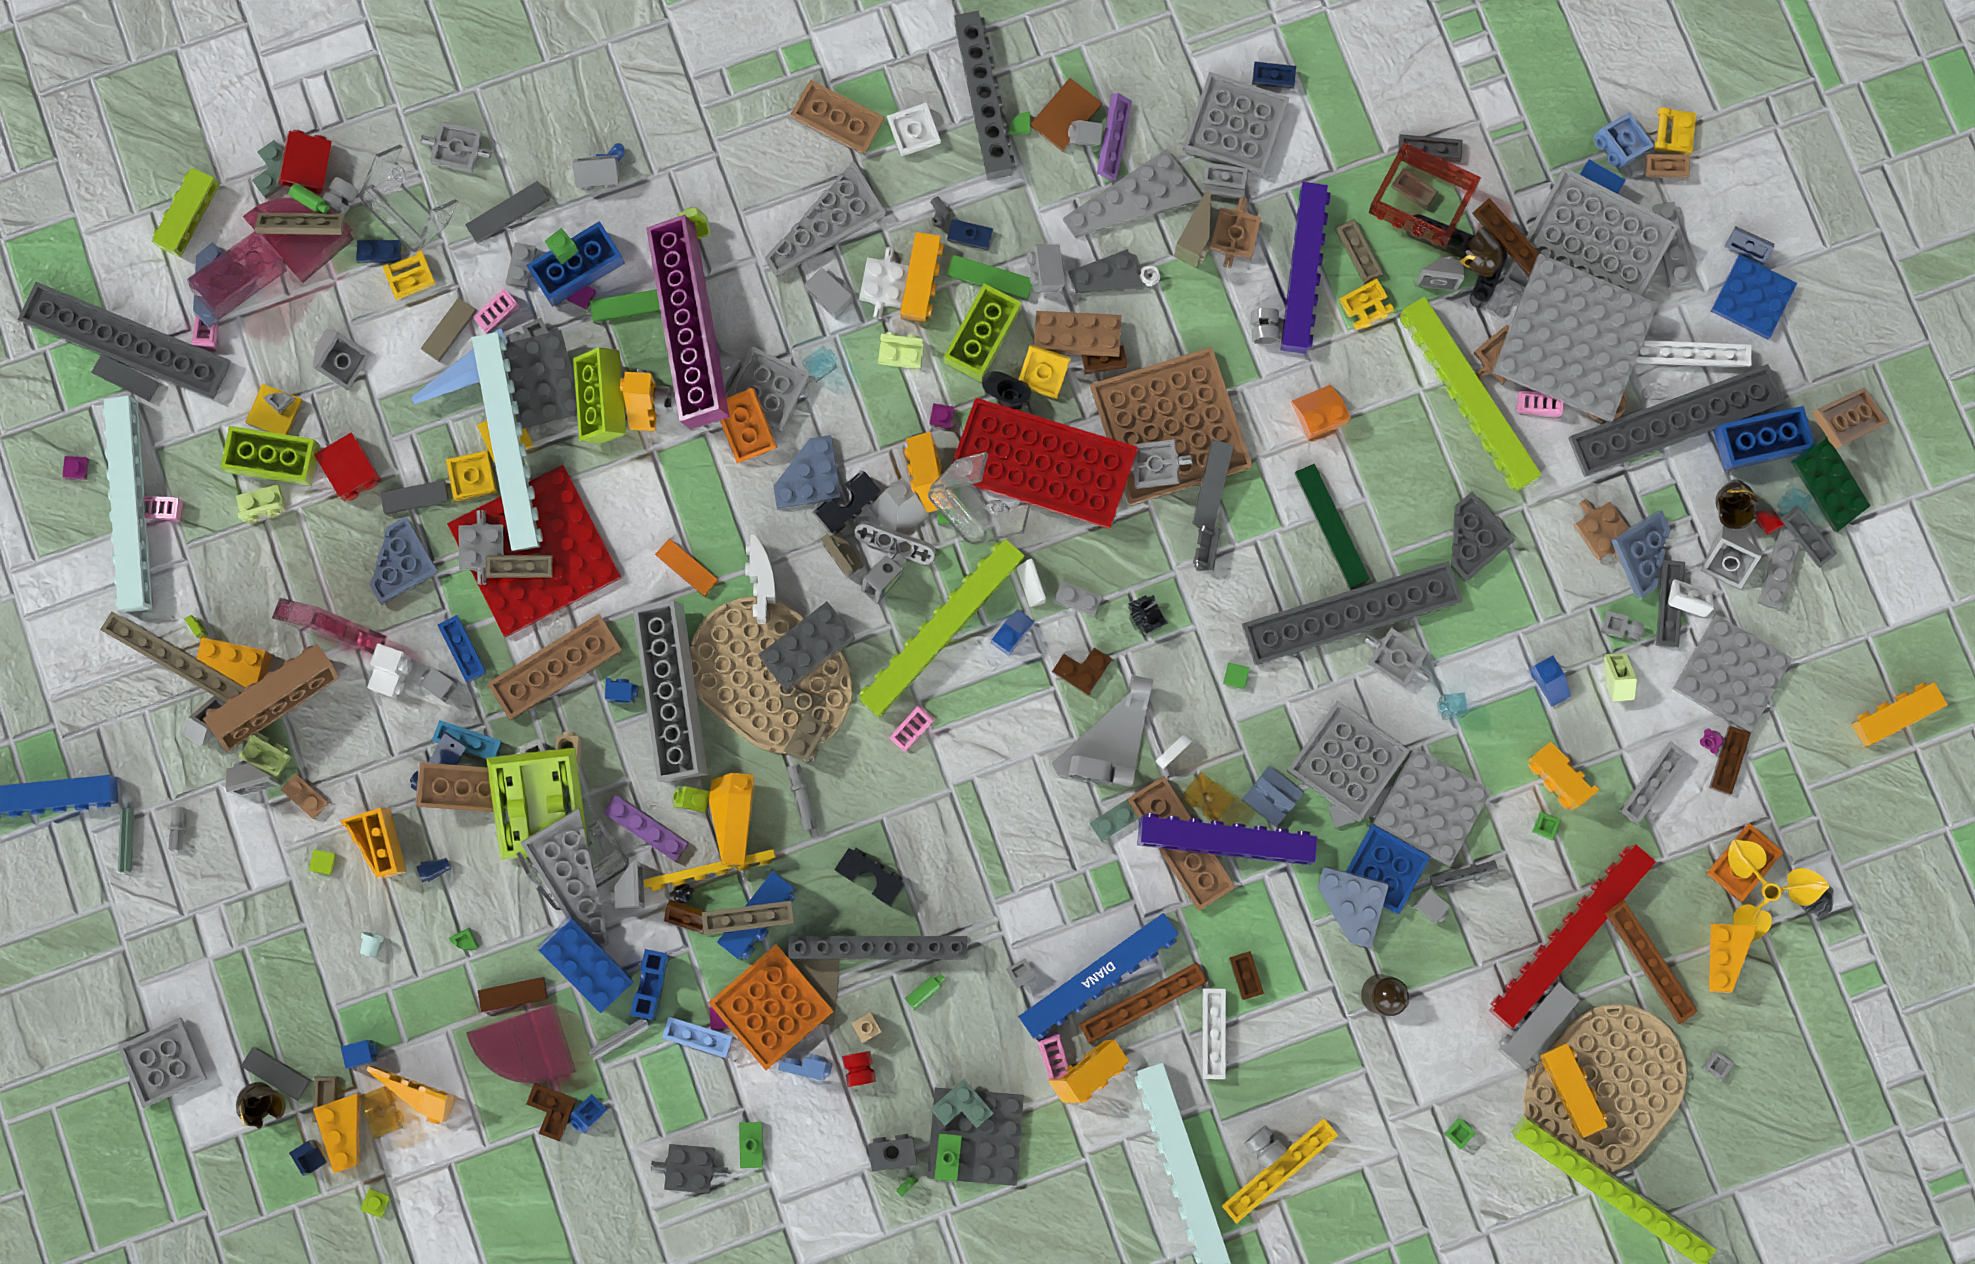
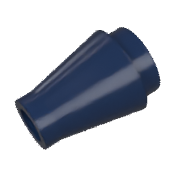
(432, 869)

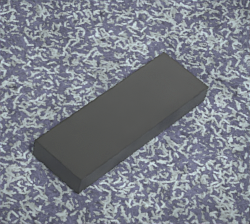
(1443, 148)
(125, 377)
(414, 497)
(1808, 536)
(275, 1073)

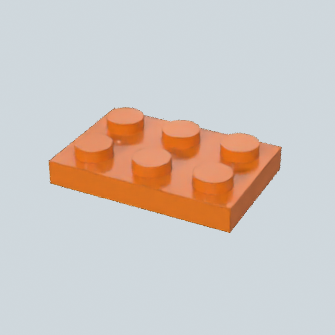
(747, 426)
(1728, 880)

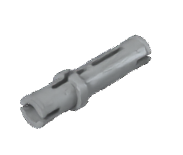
(801, 797)

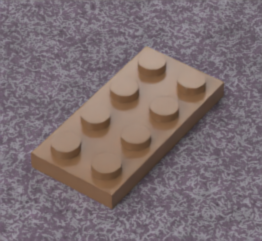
(837, 117)
(1078, 333)
(1850, 418)
(454, 787)

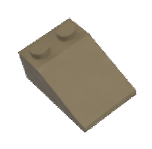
(1193, 243)

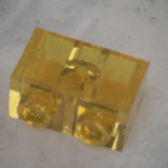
(1220, 798)
(373, 1103)

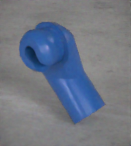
(617, 149)

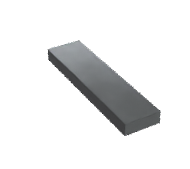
(507, 212)
(1212, 483)
(1668, 616)

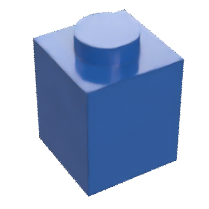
(359, 1054)

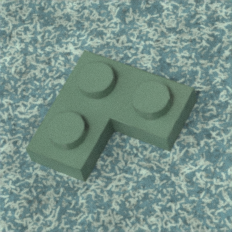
(268, 180)
(962, 1099)

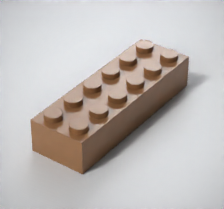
(271, 697)

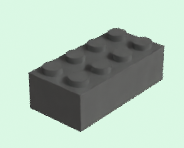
(806, 646)

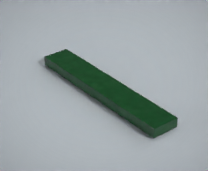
(1332, 526)

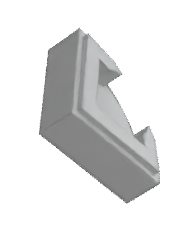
(279, 401)

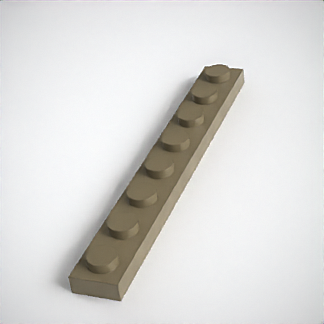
(171, 657)

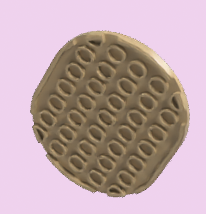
(744, 691)
(1635, 1073)

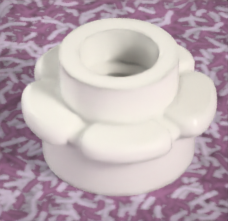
(1150, 270)

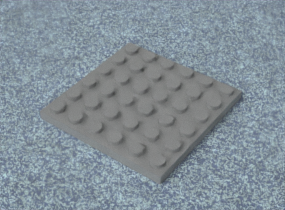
(1597, 234)
(1575, 337)

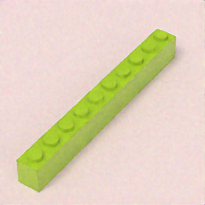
(1469, 394)
(941, 628)
(1613, 1190)

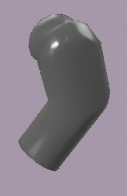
(941, 212)

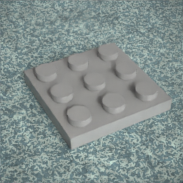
(775, 384)
(162, 1062)

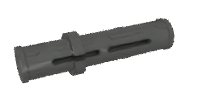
(1489, 869)

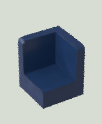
(308, 1157)

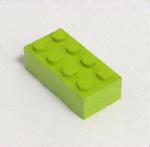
(982, 332)
(599, 395)
(270, 456)

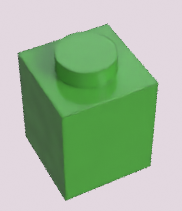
(561, 246)

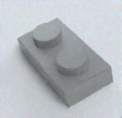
(518, 272)
(1077, 599)

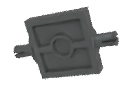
(689, 1168)

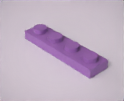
(1114, 136)
(645, 828)

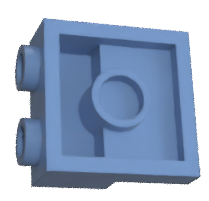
(1623, 141)
(812, 1067)

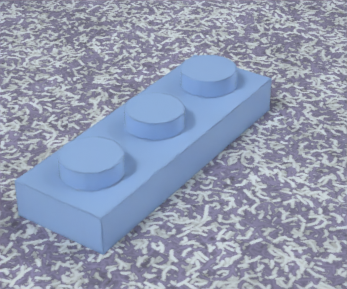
(697, 1037)

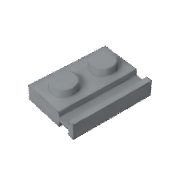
(1224, 180)

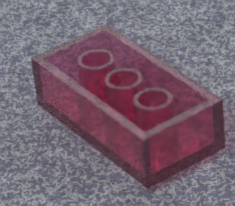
(237, 275)

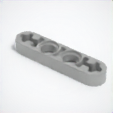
(894, 545)

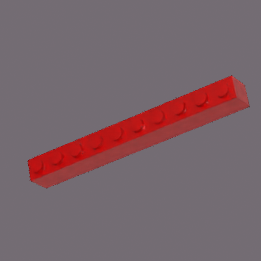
(1571, 936)

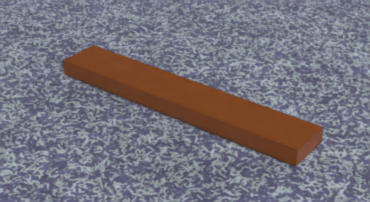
(1651, 962)
(1143, 1003)

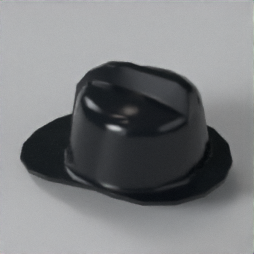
(1006, 389)

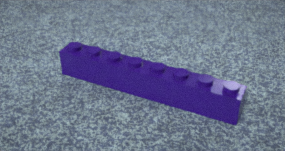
(1304, 268)
(1227, 840)

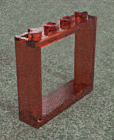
(1435, 167)

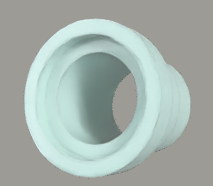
(370, 943)

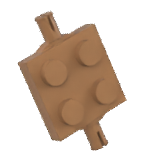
(1235, 233)
(1489, 353)
(1599, 528)

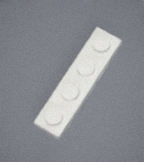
(1213, 1033)

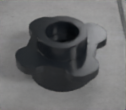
(682, 893)

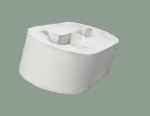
(1171, 753)

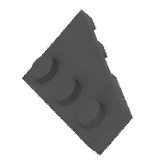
(1110, 273)

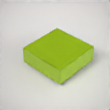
(196, 626)
(322, 862)

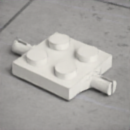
(883, 283)

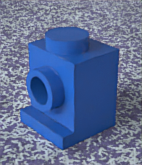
(620, 691)

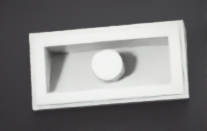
(1031, 583)
(1690, 598)

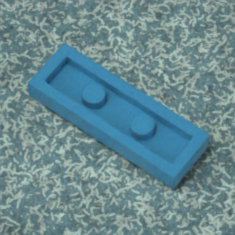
(477, 743)

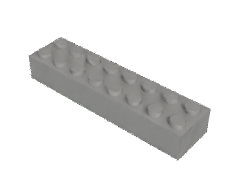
(670, 691)

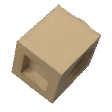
(569, 737)
(866, 1027)

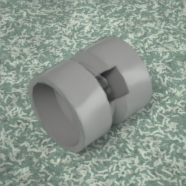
(339, 196)
(1265, 326)
(661, 402)
(1265, 1146)

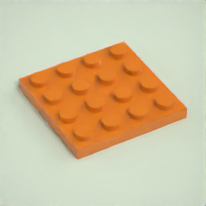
(771, 1007)

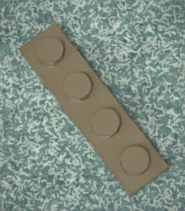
(300, 223)
(748, 917)

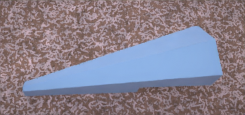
(458, 375)

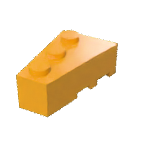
(924, 466)
(235, 661)
(378, 841)
(1727, 954)
(341, 1131)

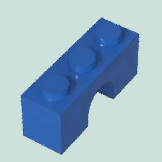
(651, 983)

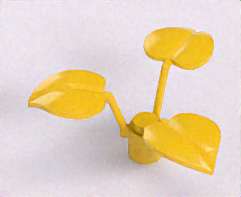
(1804, 885)

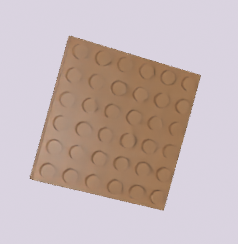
(1170, 402)

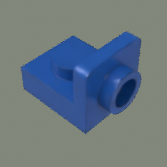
(587, 1114)

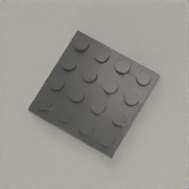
(541, 379)
(986, 1152)

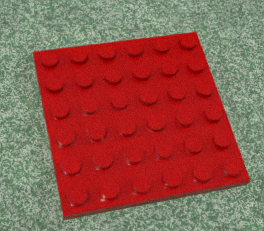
(569, 535)

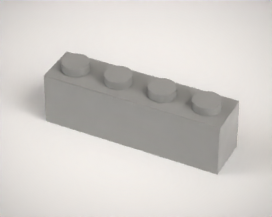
(1538, 1024)

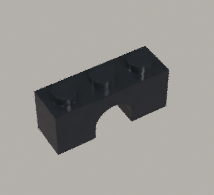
(862, 491)
(855, 864)

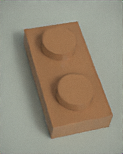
(1667, 166)
(304, 796)

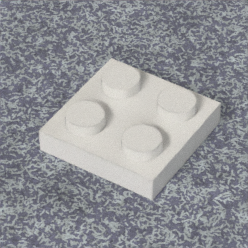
(913, 129)

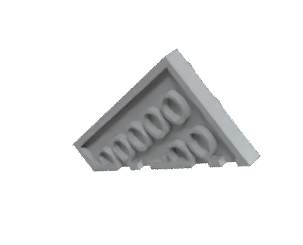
(566, 868)

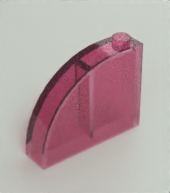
(301, 252)
(327, 626)
(525, 1047)

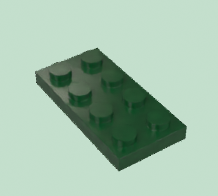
(1830, 483)

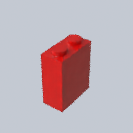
(305, 161)
(348, 467)

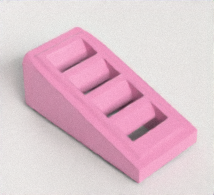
(507, 311)
(205, 341)
(1548, 411)
(176, 511)
(924, 713)
(1051, 1037)

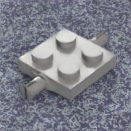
(456, 147)
(1158, 464)
(477, 542)
(1397, 658)

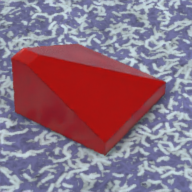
(1768, 520)

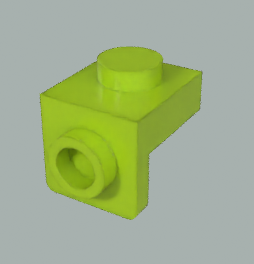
(699, 219)
(690, 798)

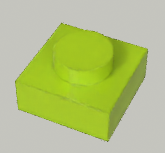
(375, 1203)

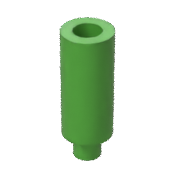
(308, 198)
(925, 991)

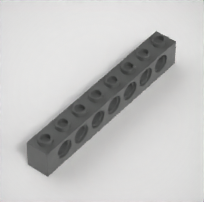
(994, 166)
(877, 948)

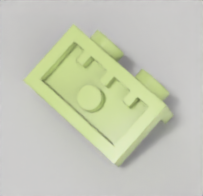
(901, 350)
(260, 503)
(264, 755)

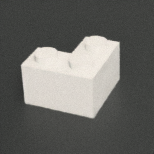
(389, 671)

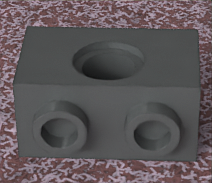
(879, 1158)

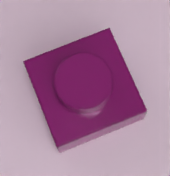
(941, 416)
(75, 467)

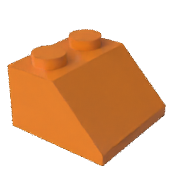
(1321, 411)

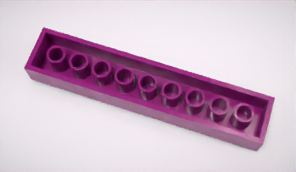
(687, 322)

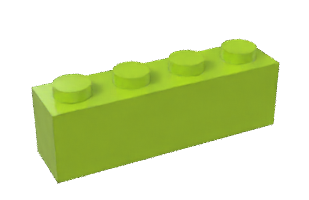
(185, 212)

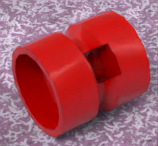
(859, 1068)

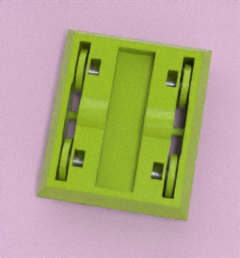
(532, 795)

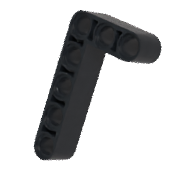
(1482, 284)

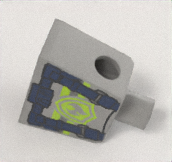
(883, 577)

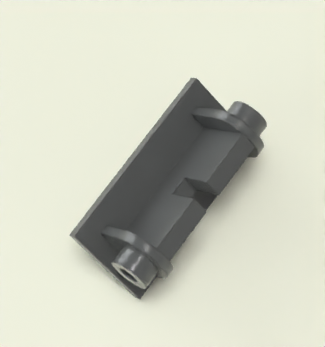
(1206, 554)

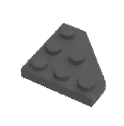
(1476, 537)

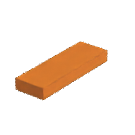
(686, 567)

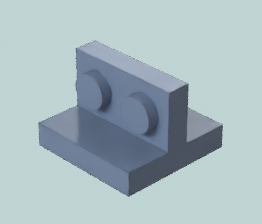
(1272, 796)

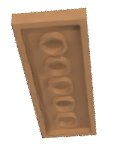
(554, 667)
(1197, 873)

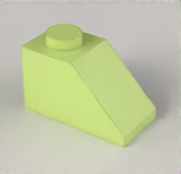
(1620, 677)

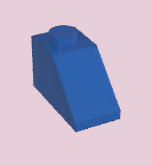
(1012, 632)
(1551, 680)

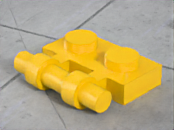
(1364, 298)

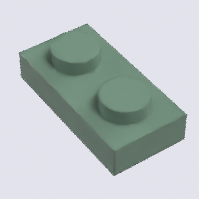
(1113, 820)

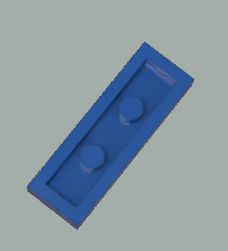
(462, 649)

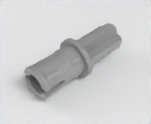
(176, 828)

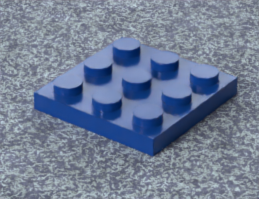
(1753, 297)
(1389, 861)

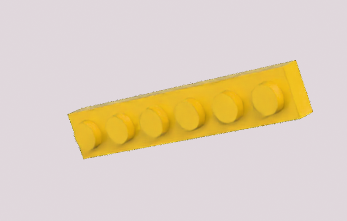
(701, 872)
(1280, 1171)

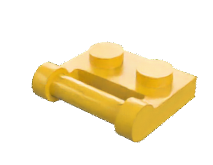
(1681, 133)
(409, 281)

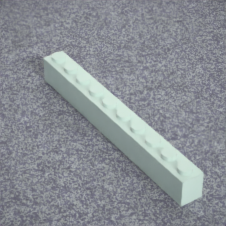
(506, 442)
(127, 505)
(1181, 1165)

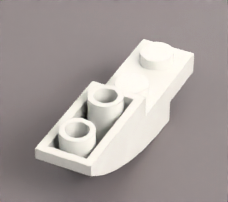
(761, 575)

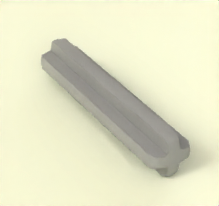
(619, 1039)

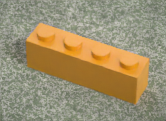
(921, 276)
(1899, 714)
(1573, 1090)

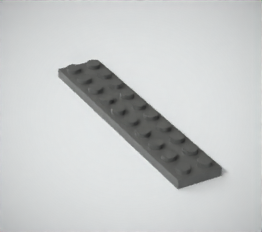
(124, 340)
(1676, 420)
(1351, 613)

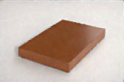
(1067, 105)

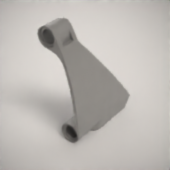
(1112, 745)

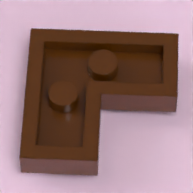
(1082, 676)
(558, 1109)

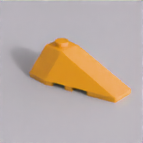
(731, 812)
(423, 1098)

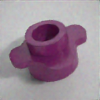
(1711, 740)

